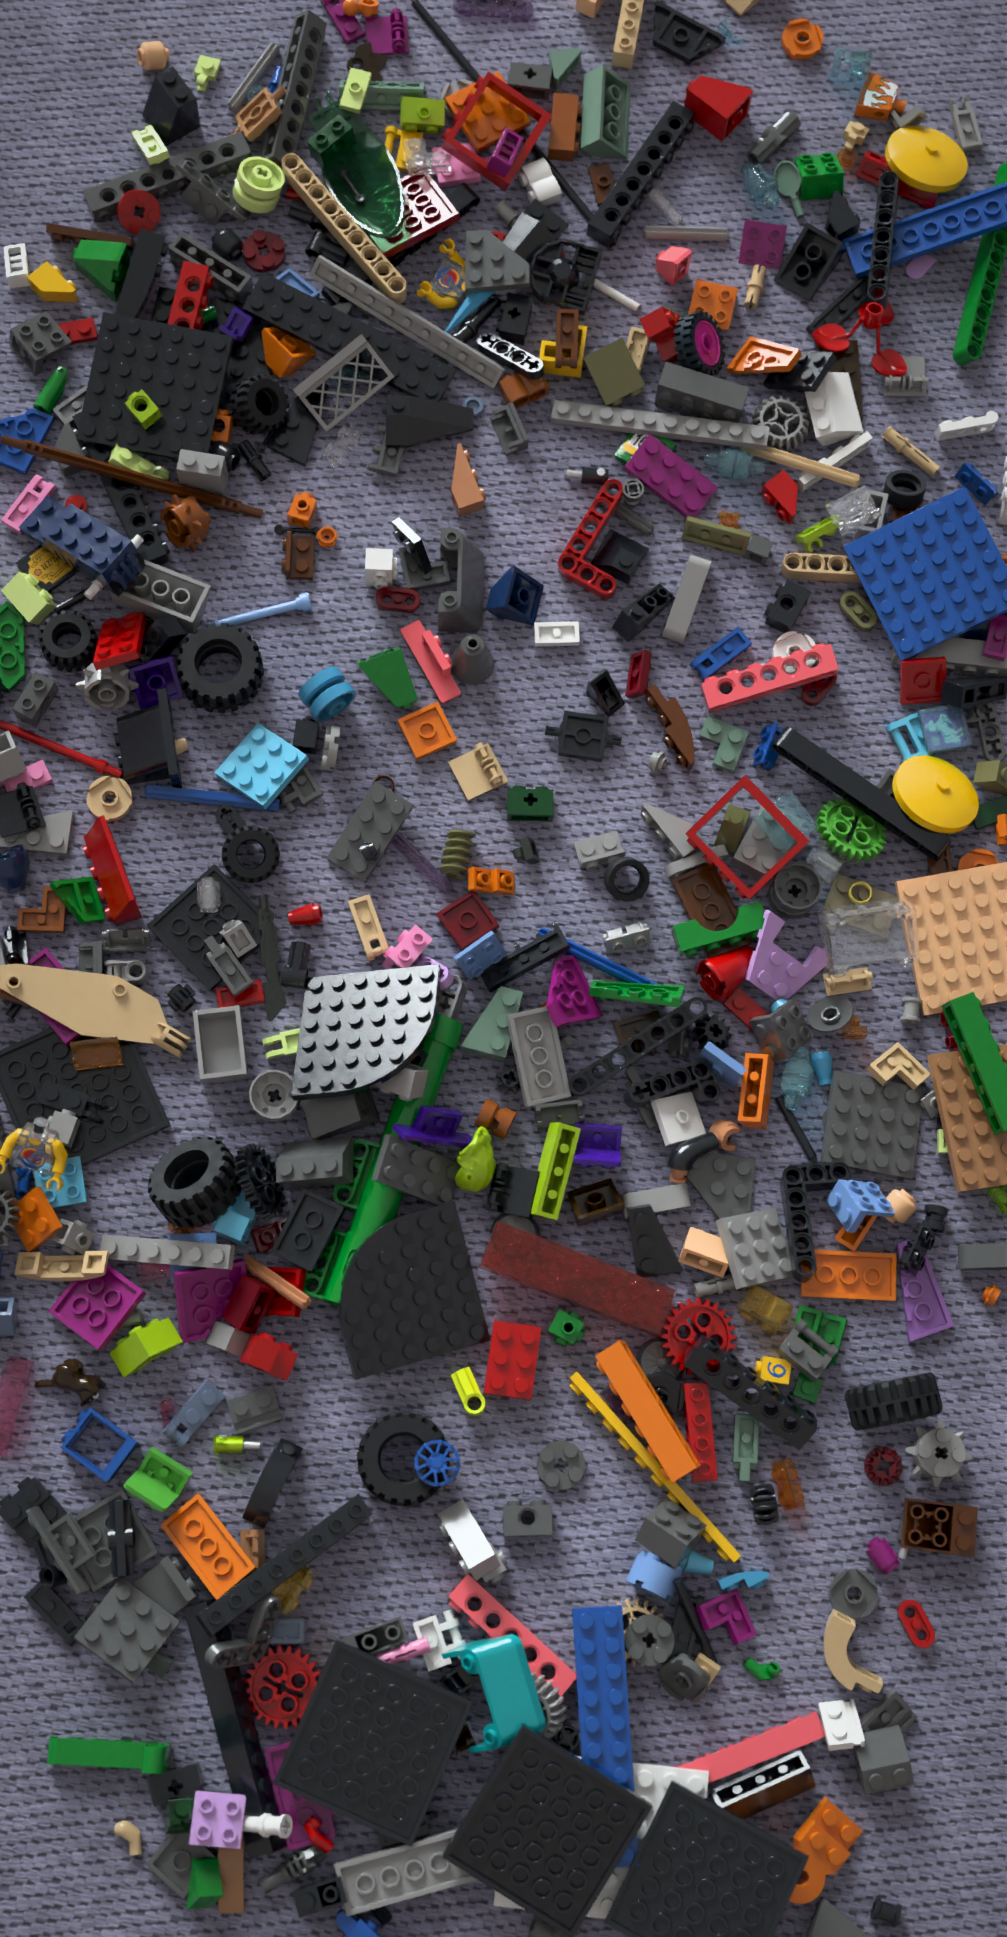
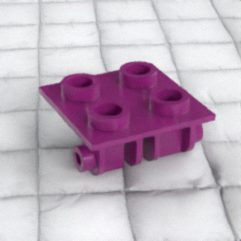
(388, 33)
(762, 244)

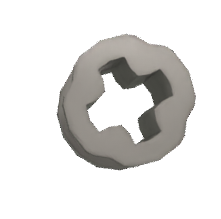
(911, 1010)

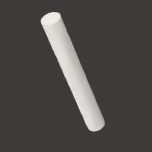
(614, 294)

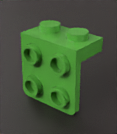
(158, 1480)

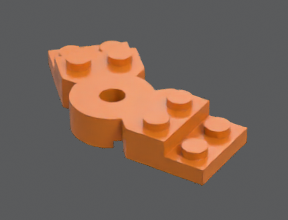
(826, 1840)

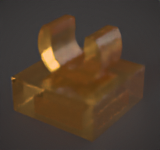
(853, 1030)

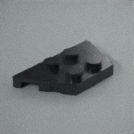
(683, 35)

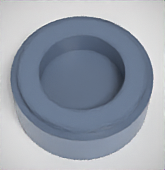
(475, 403)

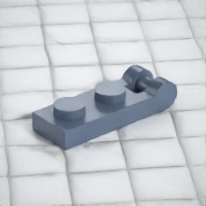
(193, 1413)

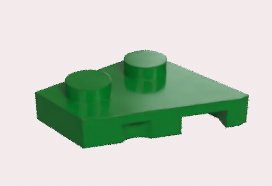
(80, 899)

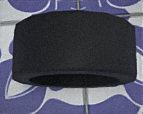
(905, 479)
(639, 890)

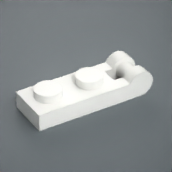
(966, 426)

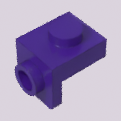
(237, 324)

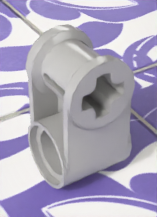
(125, 969)

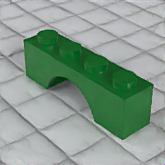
(692, 937)

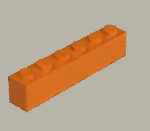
(647, 1411)

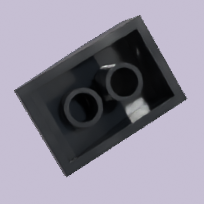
(810, 262)

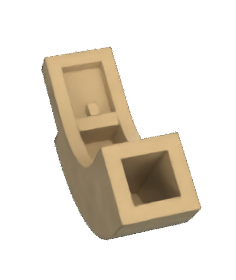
(836, 1637)

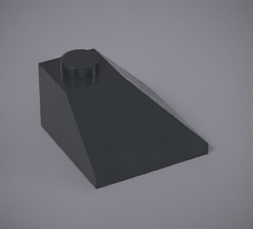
(619, 556)

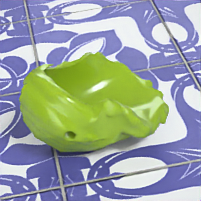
(476, 1163)

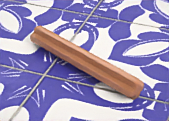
(276, 1282)

